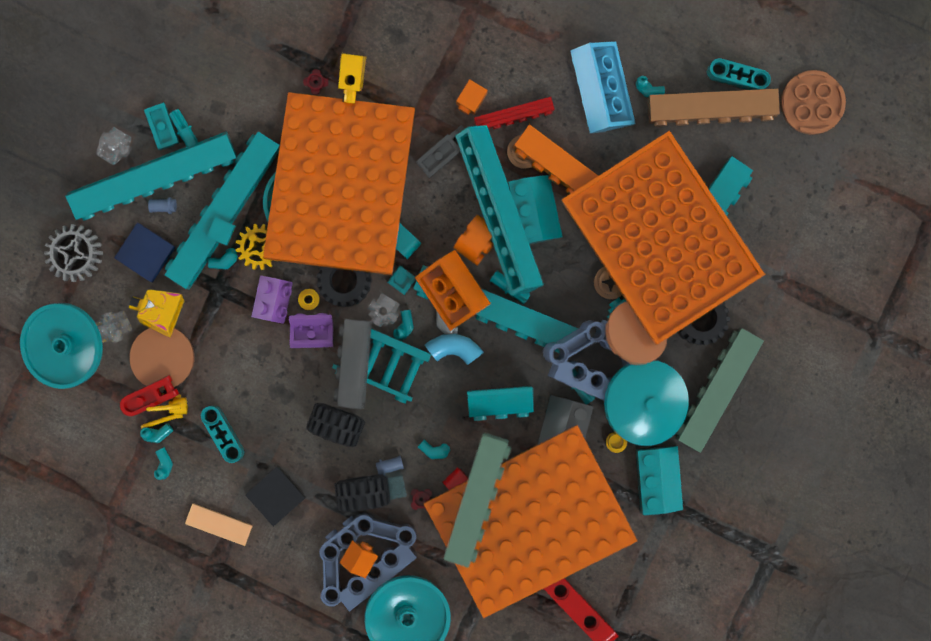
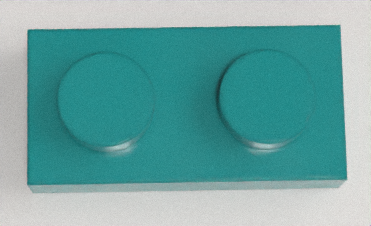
(161, 126)

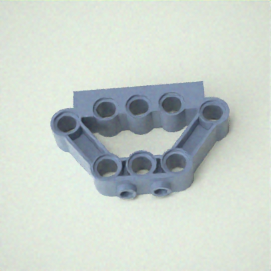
(570, 345)
(331, 565)

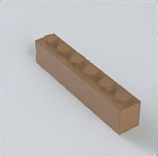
(713, 106)

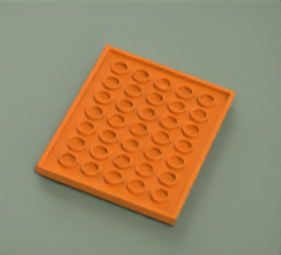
(339, 183)
(662, 237)
(543, 525)

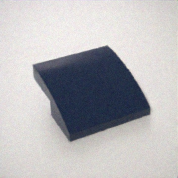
(144, 252)

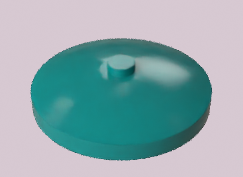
(61, 345)
(646, 403)
(407, 611)

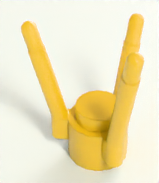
(177, 406)

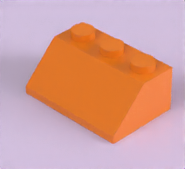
(452, 290)

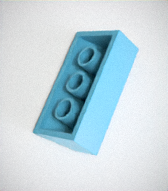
(602, 86)

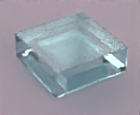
(397, 487)

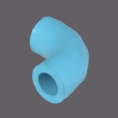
(454, 345)

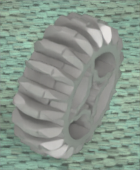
(75, 245)

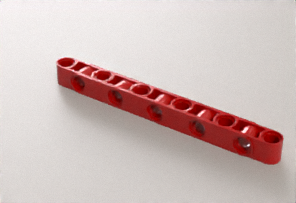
(570, 600)

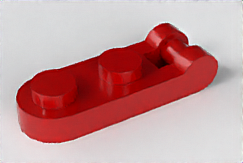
(148, 397)

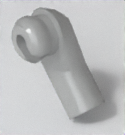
(443, 327)

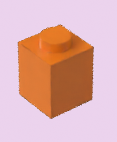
(471, 97)
(359, 558)

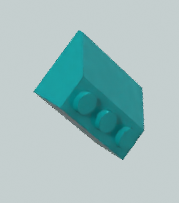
(536, 208)
(500, 402)
(659, 480)

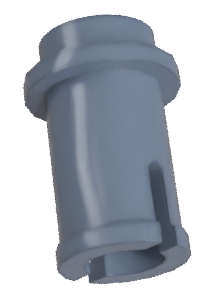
(162, 205)
(389, 465)

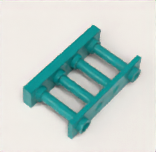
(398, 350)

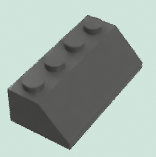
(354, 364)
(563, 415)

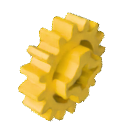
(249, 252)

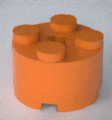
(475, 241)

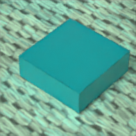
(221, 231)
(402, 280)

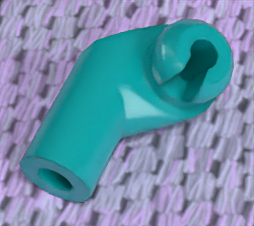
(647, 89)
(225, 261)
(405, 327)
(155, 435)
(434, 452)
(165, 464)

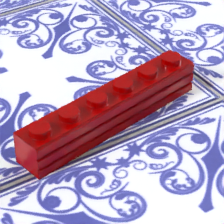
(516, 113)

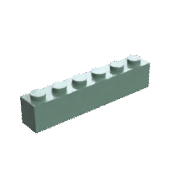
(719, 389)
(476, 499)

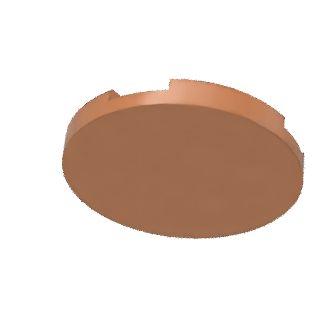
(813, 102)
(629, 338)
(159, 356)

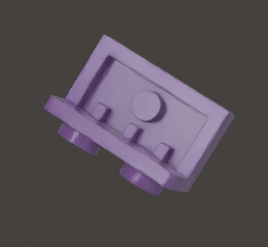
(272, 299)
(311, 330)

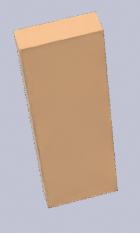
(219, 524)

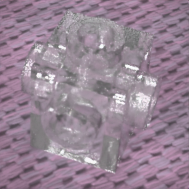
(114, 146)
(383, 302)
(113, 326)

